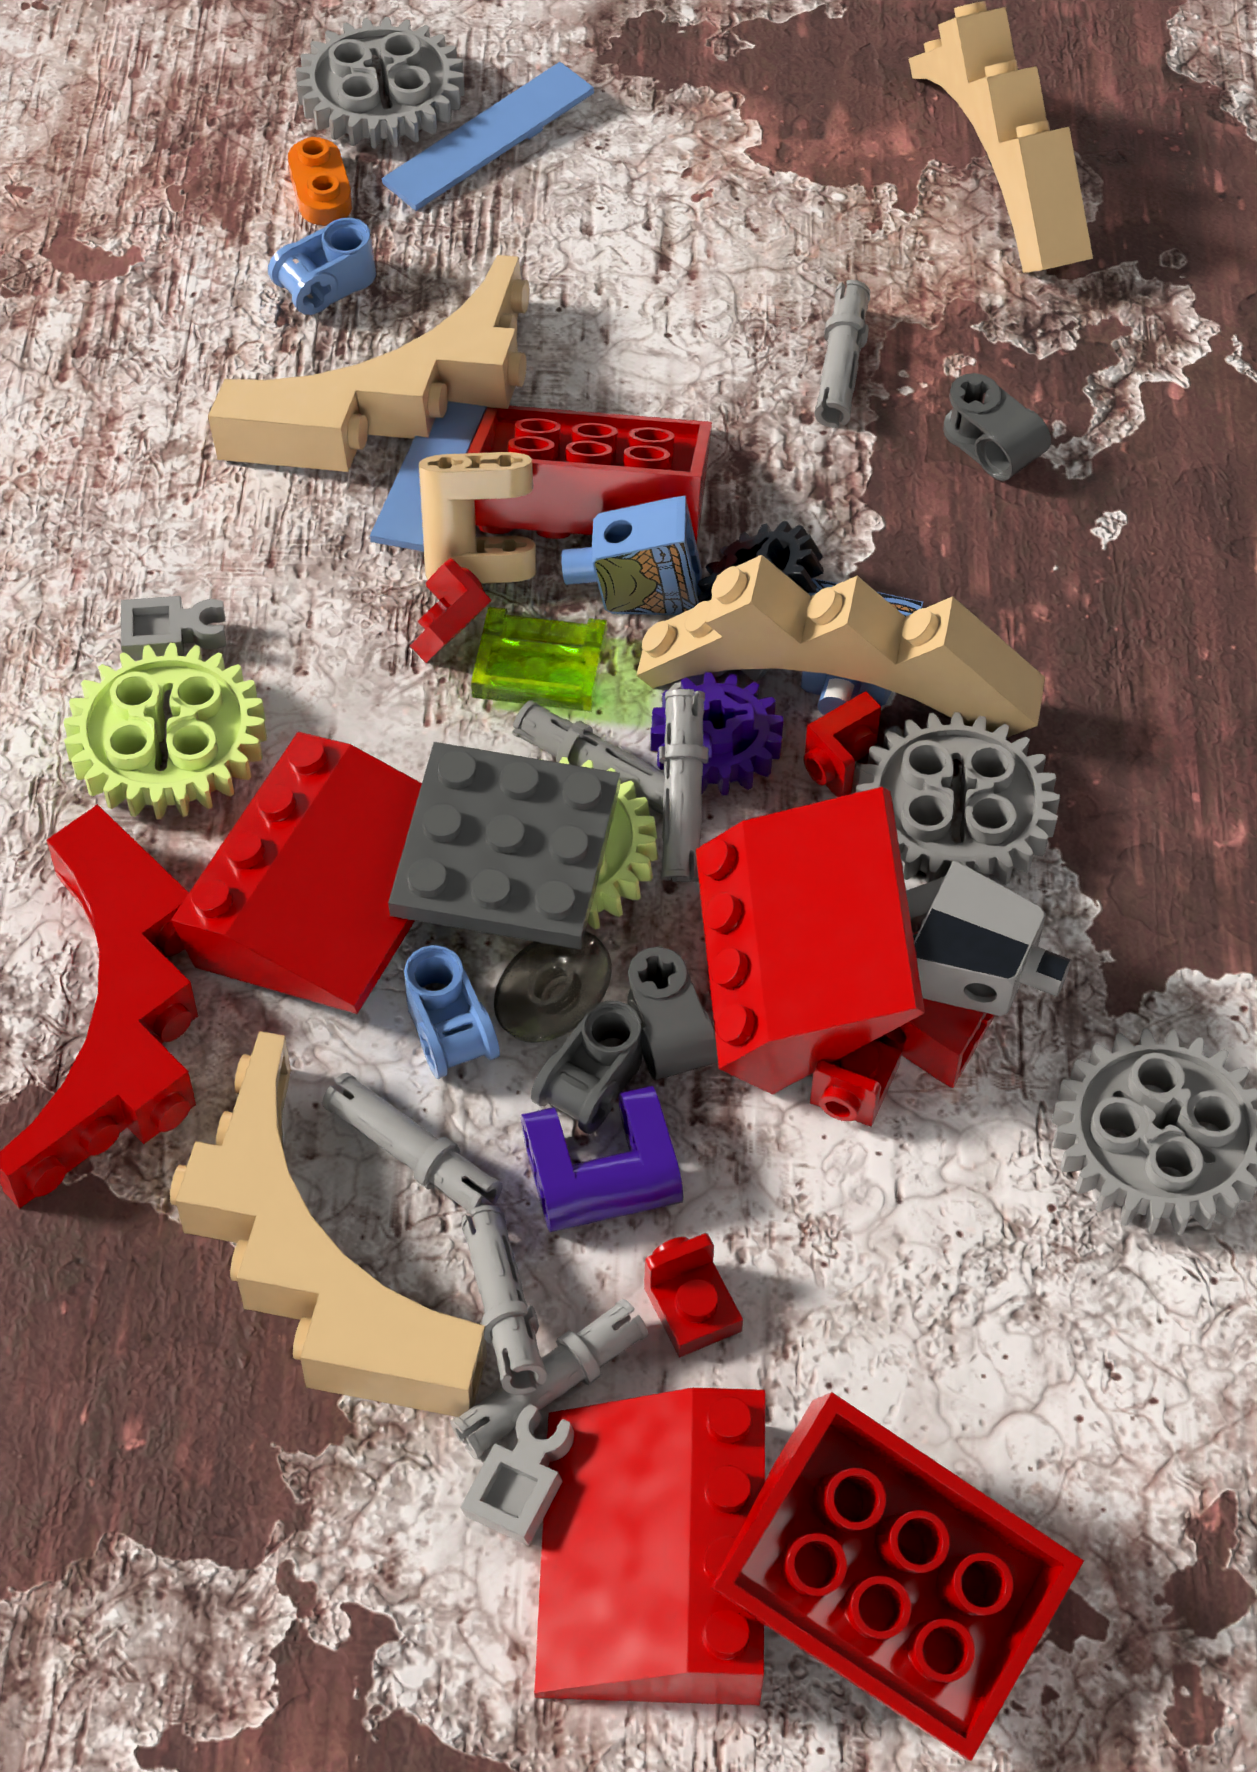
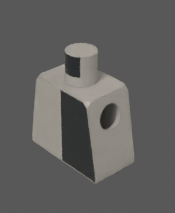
(983, 945)

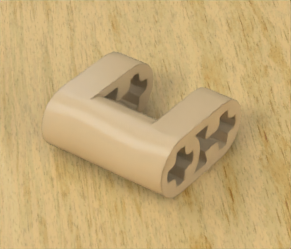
(448, 514)

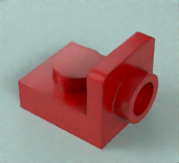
(459, 603)
(839, 741)
(855, 1083)
(690, 1294)

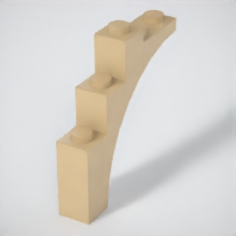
(1008, 113)
(328, 415)
(849, 632)
(351, 1328)

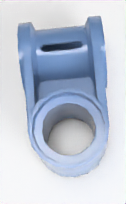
(329, 265)
(449, 1020)

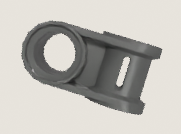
(995, 434)
(673, 1023)
(587, 1076)

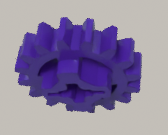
(736, 728)

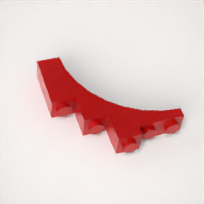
(142, 1001)

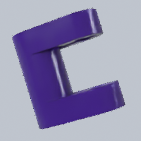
(608, 1185)

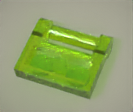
(535, 670)

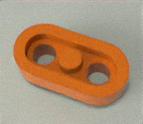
(319, 180)

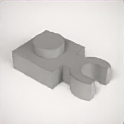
(165, 621)
(517, 1484)

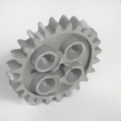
(343, 88)
(997, 791)
(1159, 1131)

